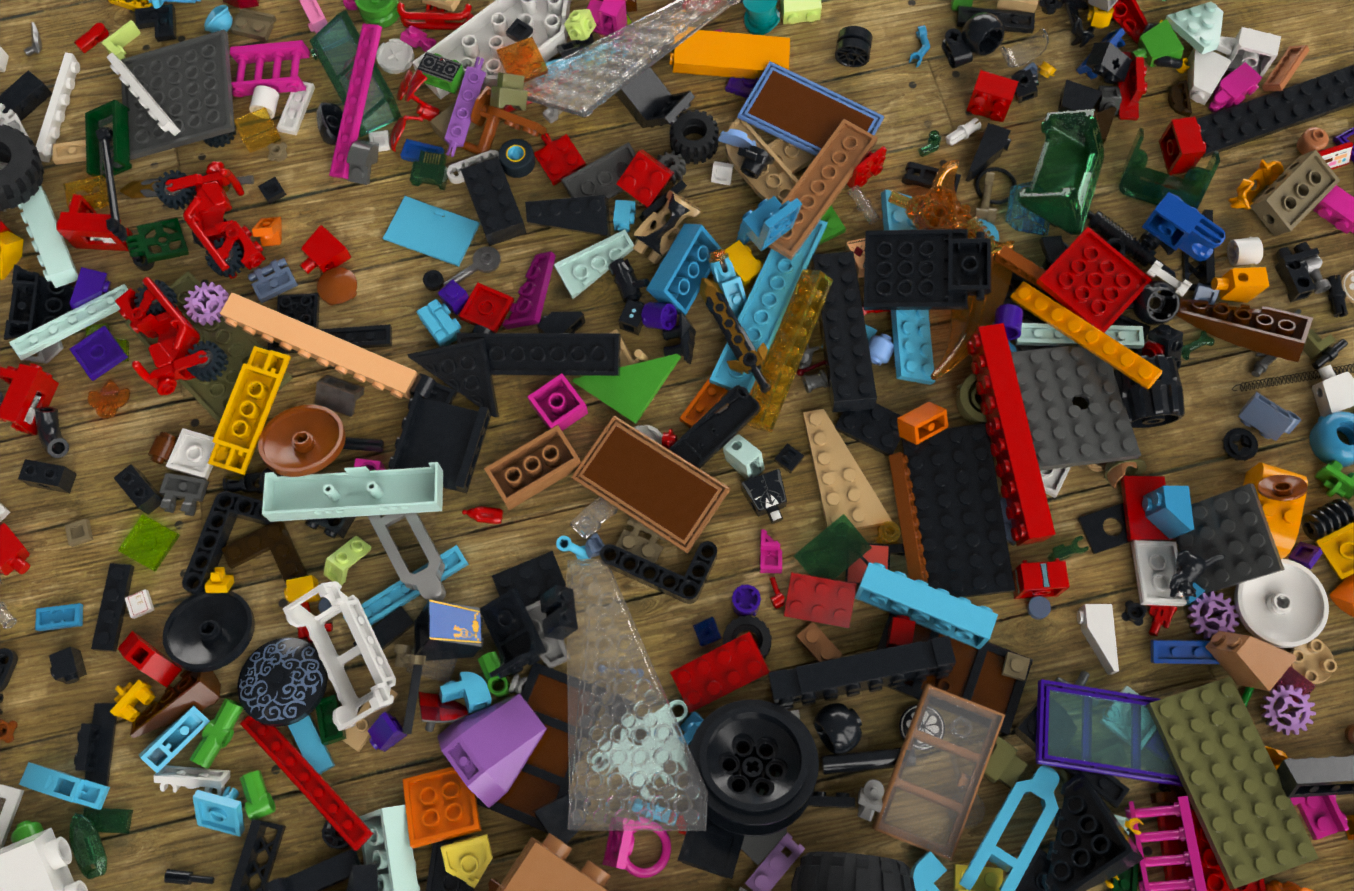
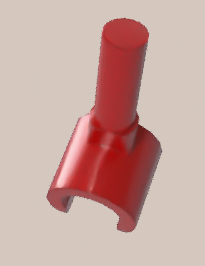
(778, 599)

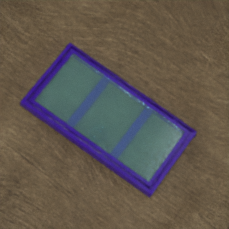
(1100, 733)

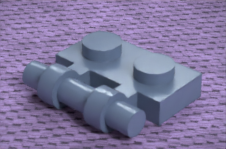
(274, 284)

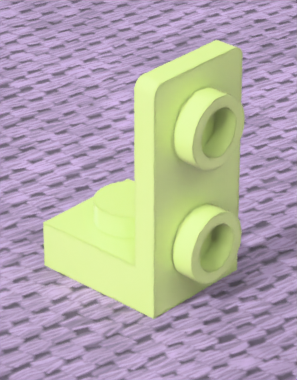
(120, 38)
(343, 558)

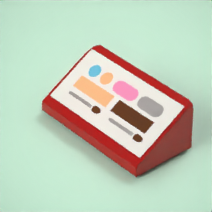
(1337, 155)

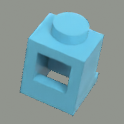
(624, 215)

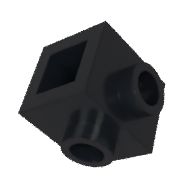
(1026, 86)

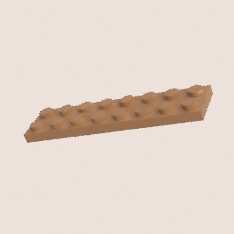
(824, 182)

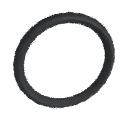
(989, 170)

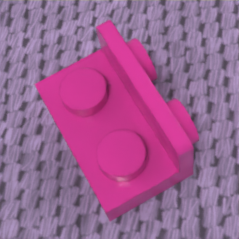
(1322, 816)

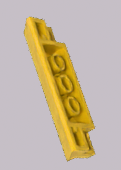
(248, 410)

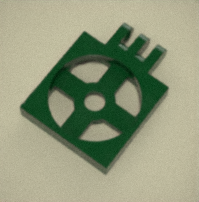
(139, 245)

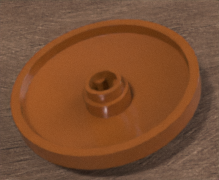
(302, 440)

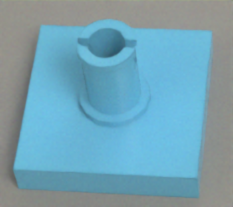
(219, 812)

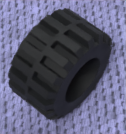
(694, 123)

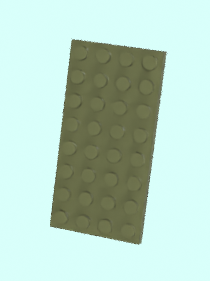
(233, 341)
(1231, 783)

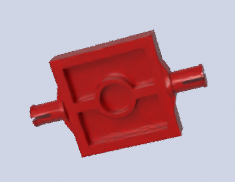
(559, 158)

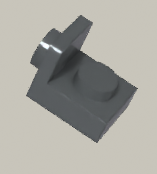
(1109, 98)

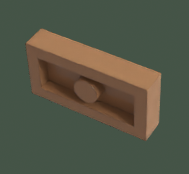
(818, 644)

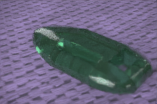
(87, 847)

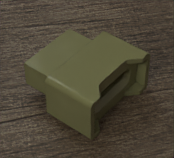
(509, 92)
(1004, 764)

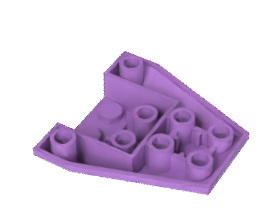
(492, 746)

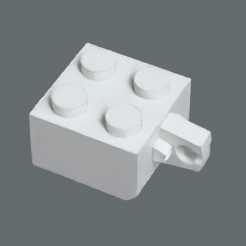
(1250, 46)

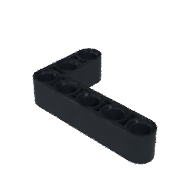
(220, 535)
(662, 573)

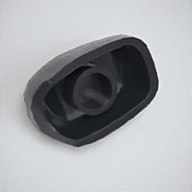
(329, 121)

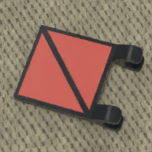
(877, 554)

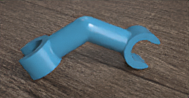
(922, 35)

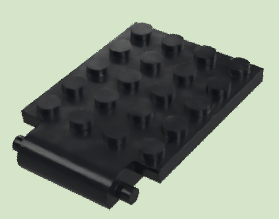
(925, 269)

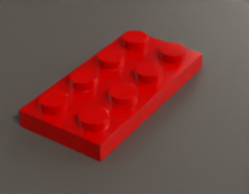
(720, 672)

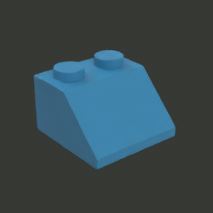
(1169, 510)

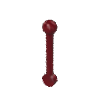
(800, 372)

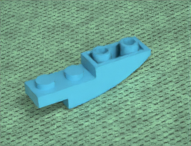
(64, 786)

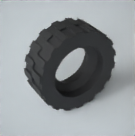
(751, 624)

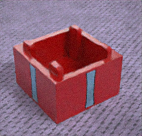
(1040, 579)

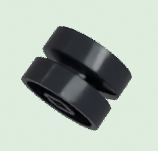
(853, 46)

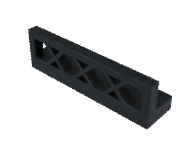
(1206, 268)
(250, 852)

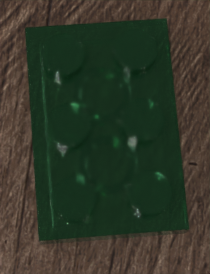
(832, 549)

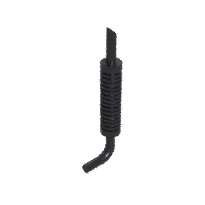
(1132, 245)

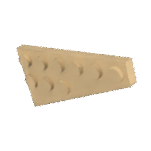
(838, 476)

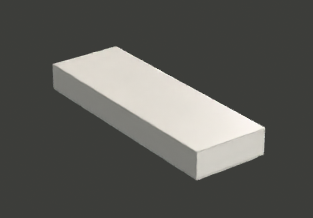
(295, 110)

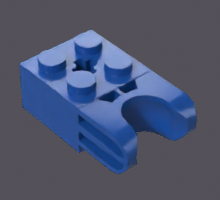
(1184, 228)

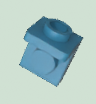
(690, 726)

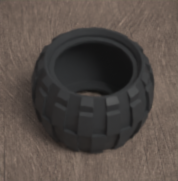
(851, 873)

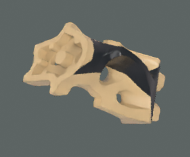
(658, 238)

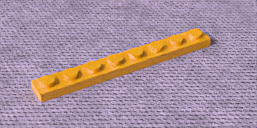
(1086, 335)

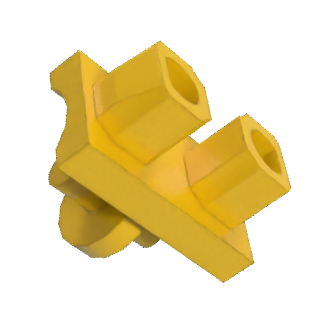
(129, 697)

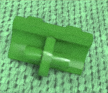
(1336, 480)

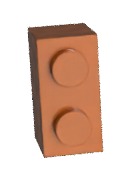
(922, 422)

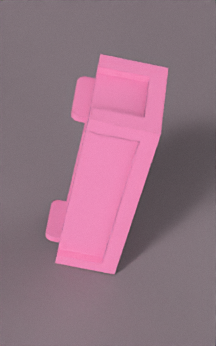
(314, 14)

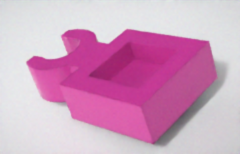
(417, 38)

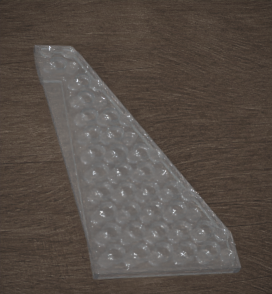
(604, 67)
(623, 738)

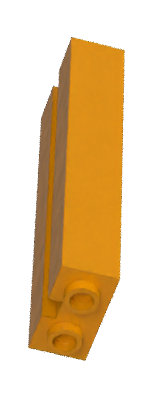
(729, 54)

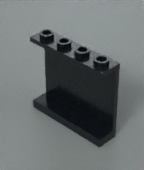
(444, 436)

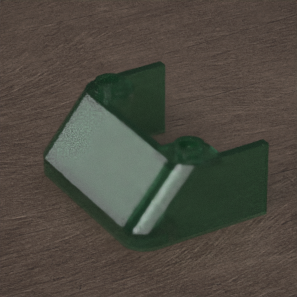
(1153, 185)

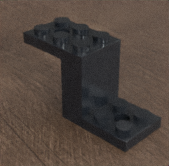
(652, 102)

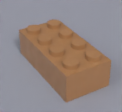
(533, 467)

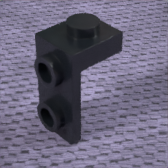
(1170, 338)

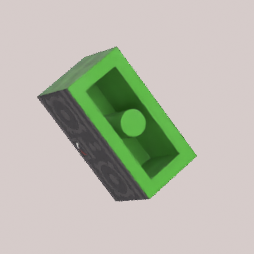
(442, 72)

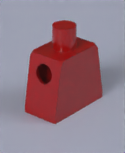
(323, 251)
(12, 553)

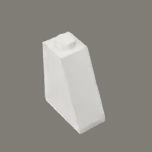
(1205, 74)

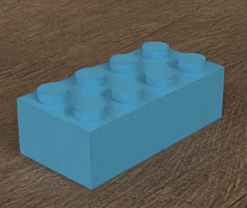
(683, 268)

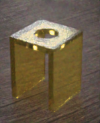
(257, 130)

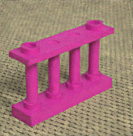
(267, 53)
(1185, 833)

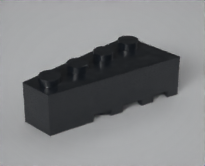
(574, 214)

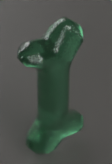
(1203, 340)

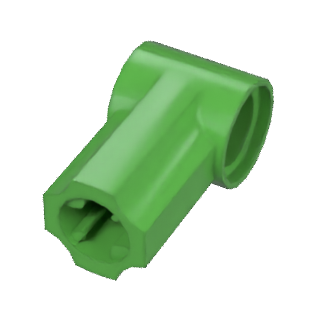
(489, 663)
(259, 801)

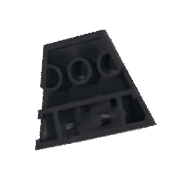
(34, 302)

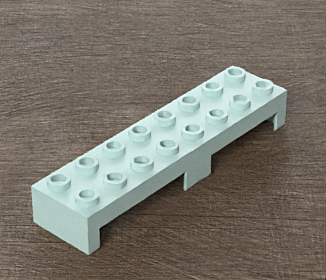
(353, 493)

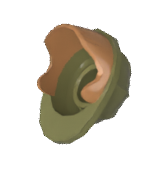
(1116, 470)

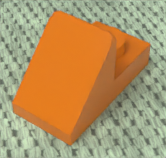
(269, 231)

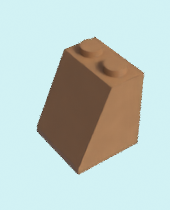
(1250, 659)

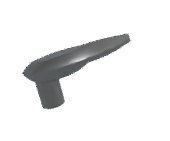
(36, 42)

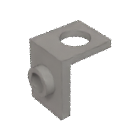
(46, 354)

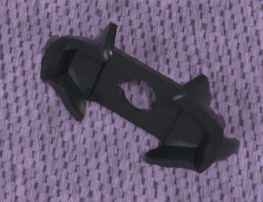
(1082, 35)

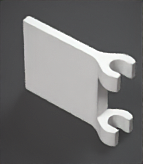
(1181, 287)

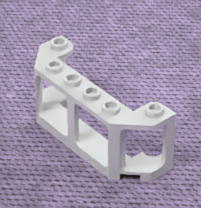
(367, 645)

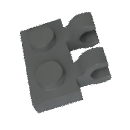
(182, 487)

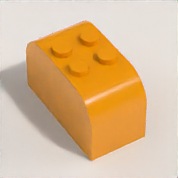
(1282, 516)

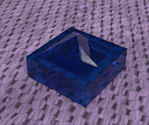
(707, 631)

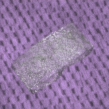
(592, 516)

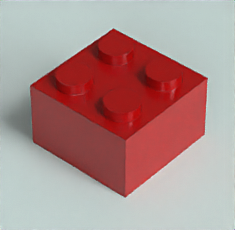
(992, 96)
(1182, 145)
(645, 178)

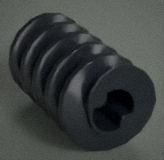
(1327, 518)

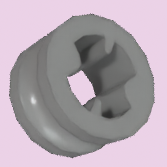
(517, 684)

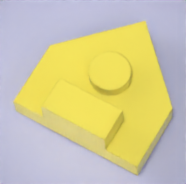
(468, 858)

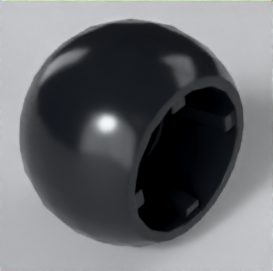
(983, 33)
(1164, 305)
(838, 727)

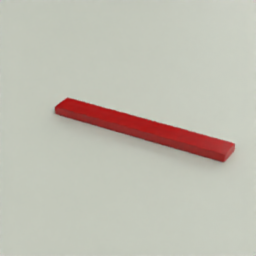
(309, 782)

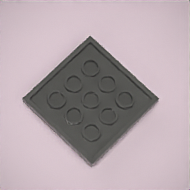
(1237, 529)

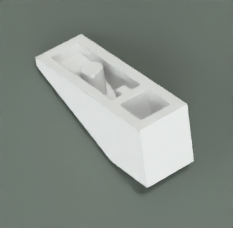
(1099, 630)

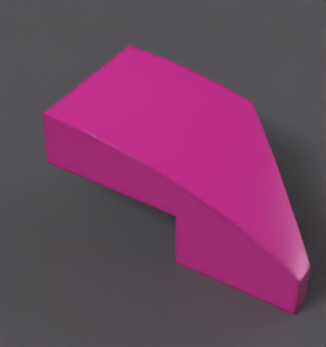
(770, 554)

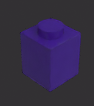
(453, 296)

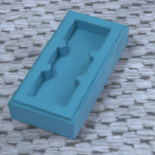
(59, 617)

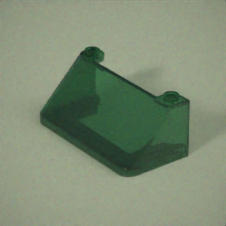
(1066, 170)

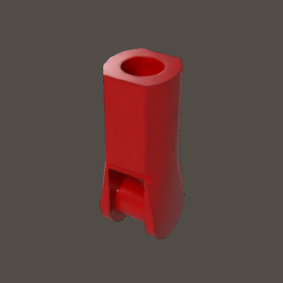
(92, 37)

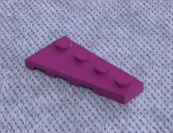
(532, 293)

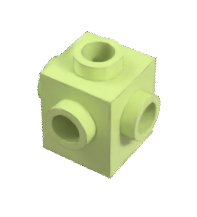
(580, 24)

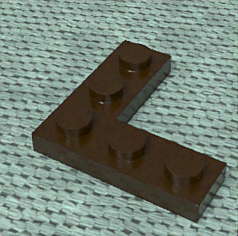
(273, 538)

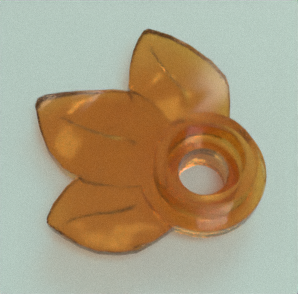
(110, 397)

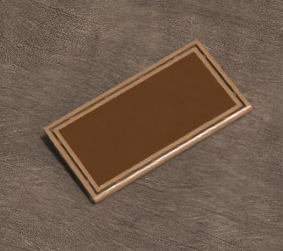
(651, 484)

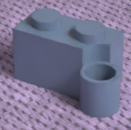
(1268, 417)

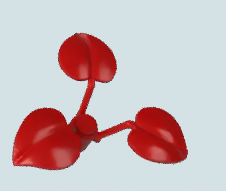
(426, 111)

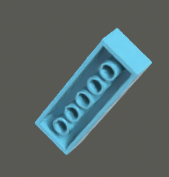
(926, 605)

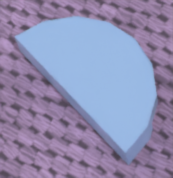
(736, 138)

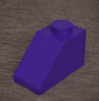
(89, 286)
(385, 732)

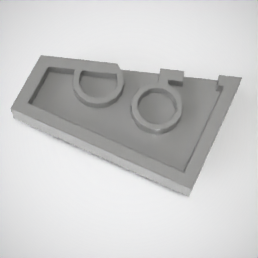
(555, 648)

